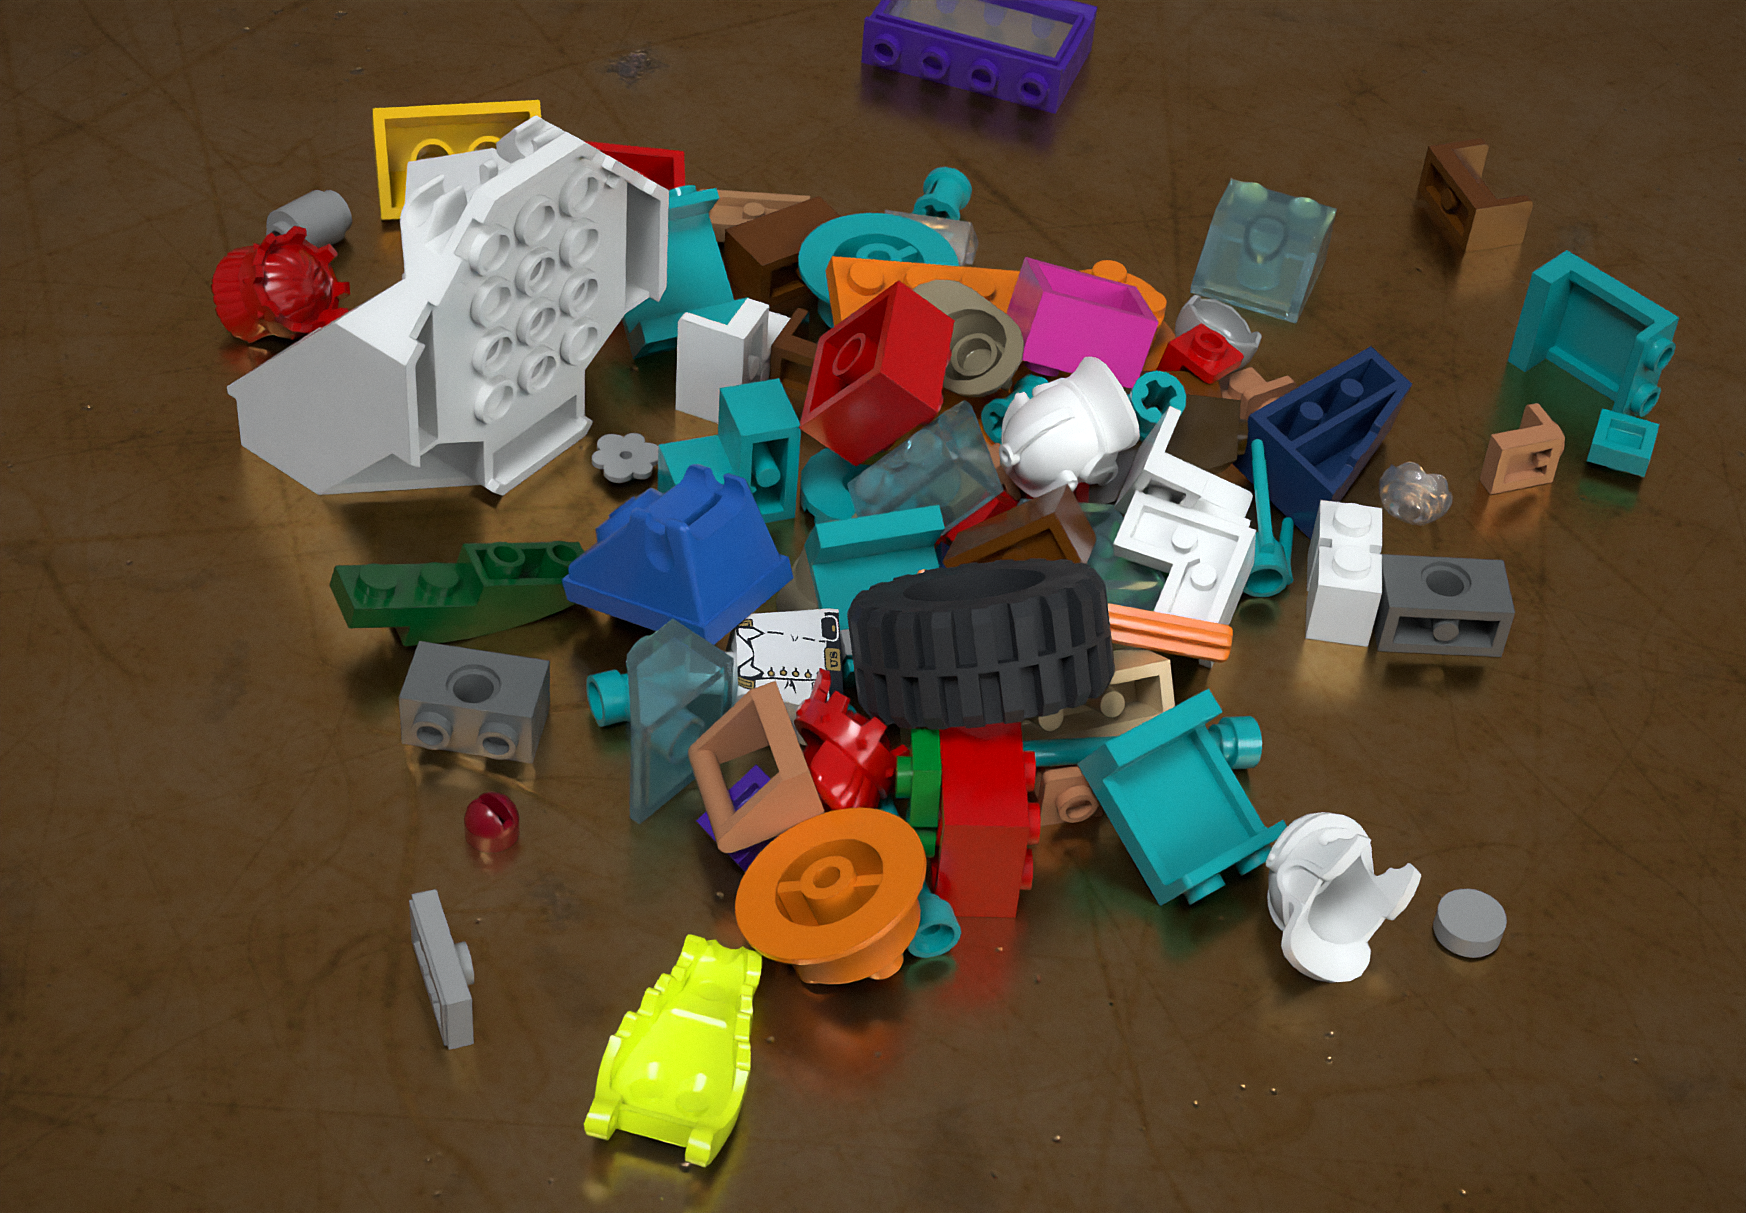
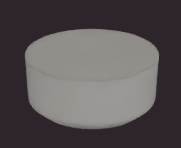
(1469, 923)

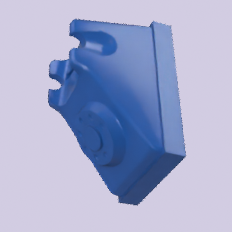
(682, 557)

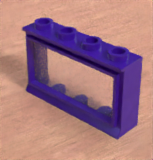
(988, 47)

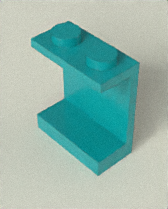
(694, 277)
(867, 551)

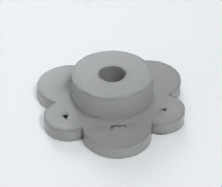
(625, 457)

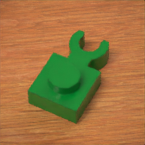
(920, 781)

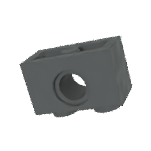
(1443, 606)
(475, 702)

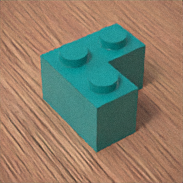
(754, 441)

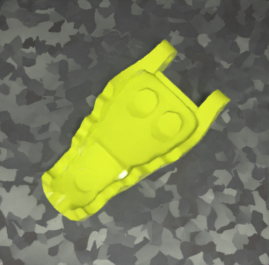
(684, 1055)

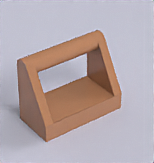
(782, 802)

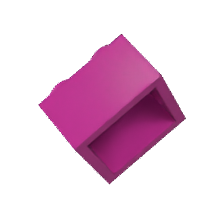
(1080, 316)

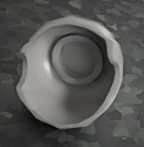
(1222, 320)

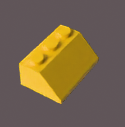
(433, 132)

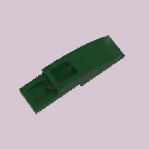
(478, 595)

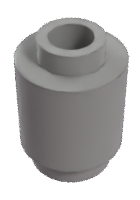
(320, 212)

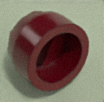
(483, 827)

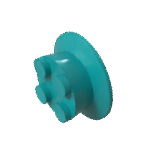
(868, 237)

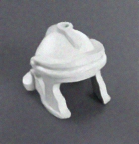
(1068, 431)
(1330, 897)

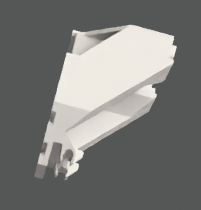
(483, 341)

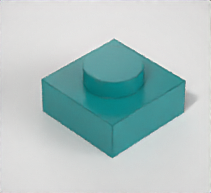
(1623, 442)

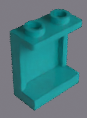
(1595, 332)
(1178, 802)

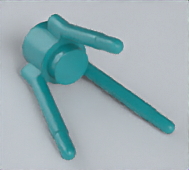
(1272, 557)

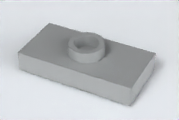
(444, 968)

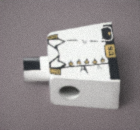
(788, 650)

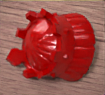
(278, 288)
(845, 751)

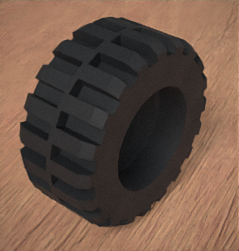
(981, 643)

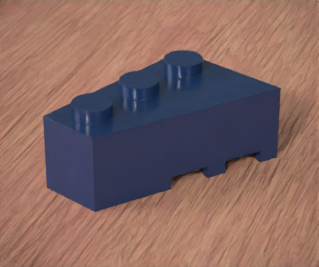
(1325, 433)

